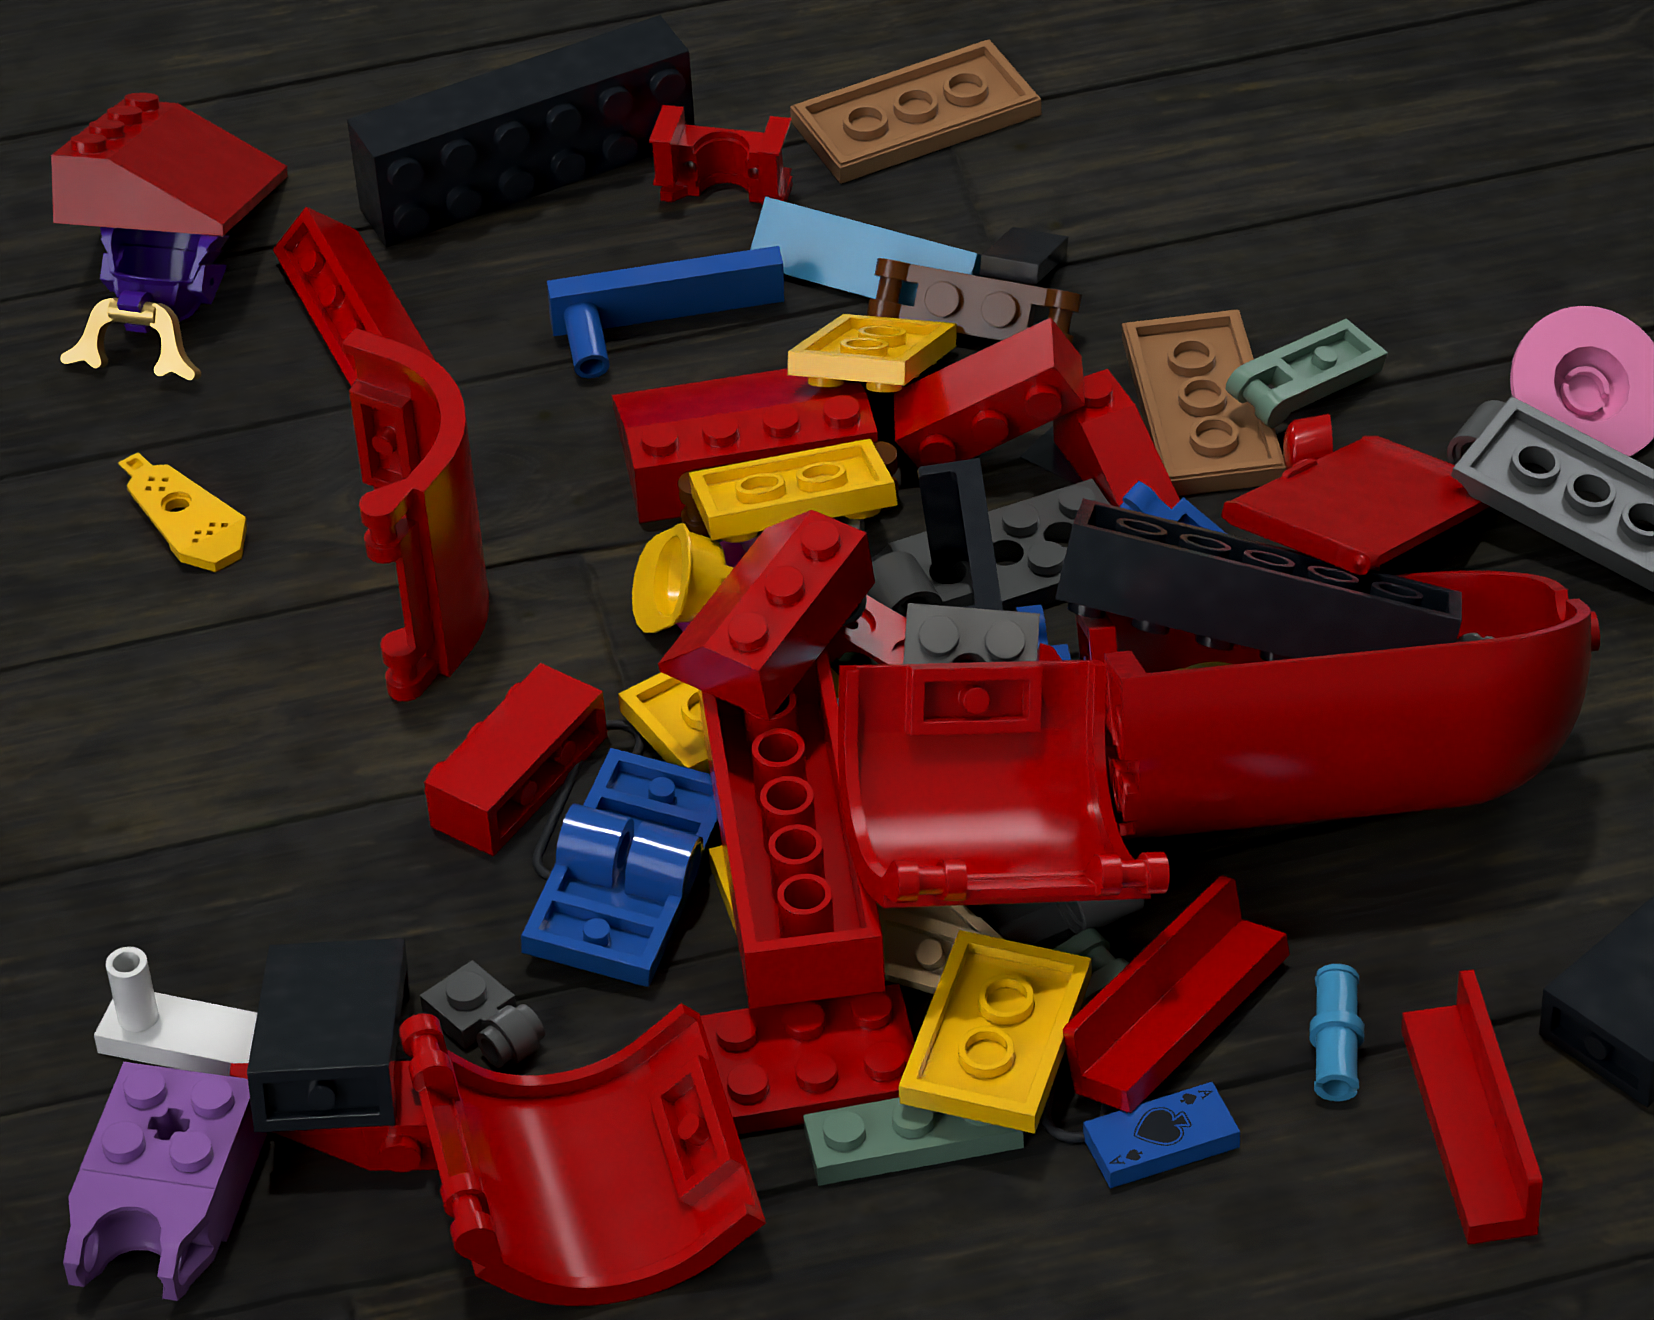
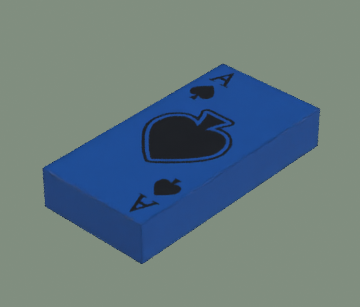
(1161, 1135)

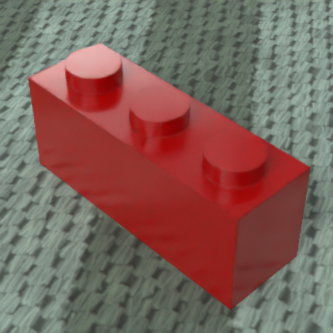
(990, 397)
(515, 759)

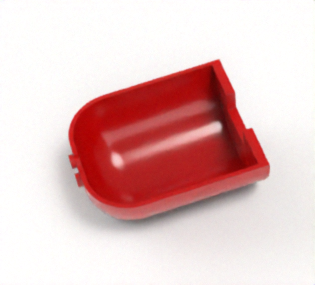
(1341, 729)

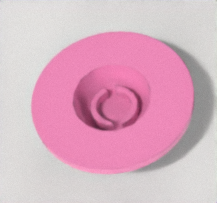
(1590, 374)

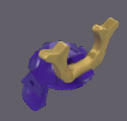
(156, 285)

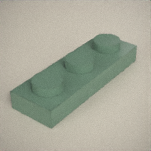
(896, 1137)

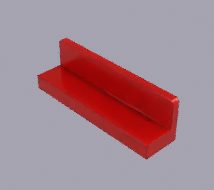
(342, 286)
(1170, 998)
(1475, 1116)

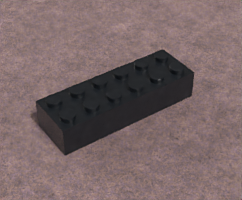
(517, 130)
(1242, 590)

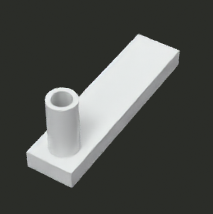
(168, 1027)

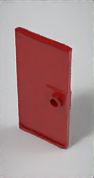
(1356, 504)

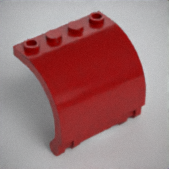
(421, 507)
(983, 785)
(590, 1174)

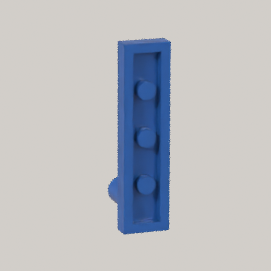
(657, 292)

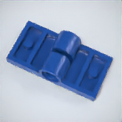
(624, 868)

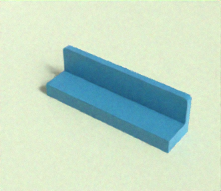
(846, 251)

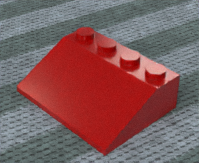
(159, 171)
(729, 423)

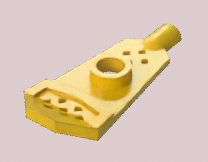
(203, 533)

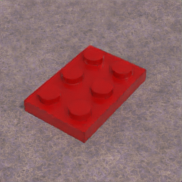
(809, 1056)

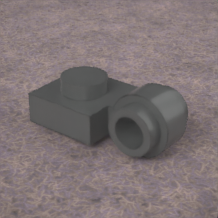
(483, 1011)

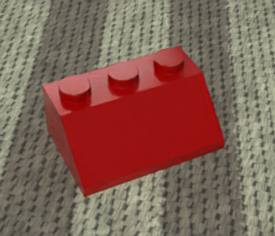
(774, 613)

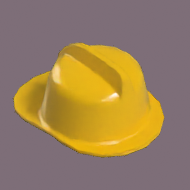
(676, 578)

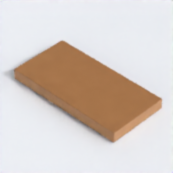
(915, 111)
(1195, 424)

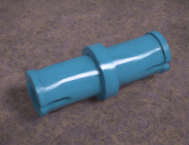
(1336, 1032)

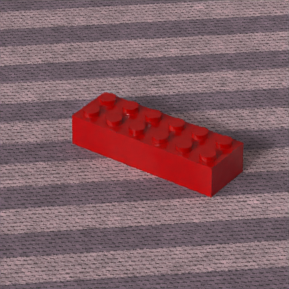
(787, 856)

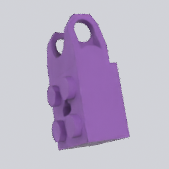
(163, 1174)

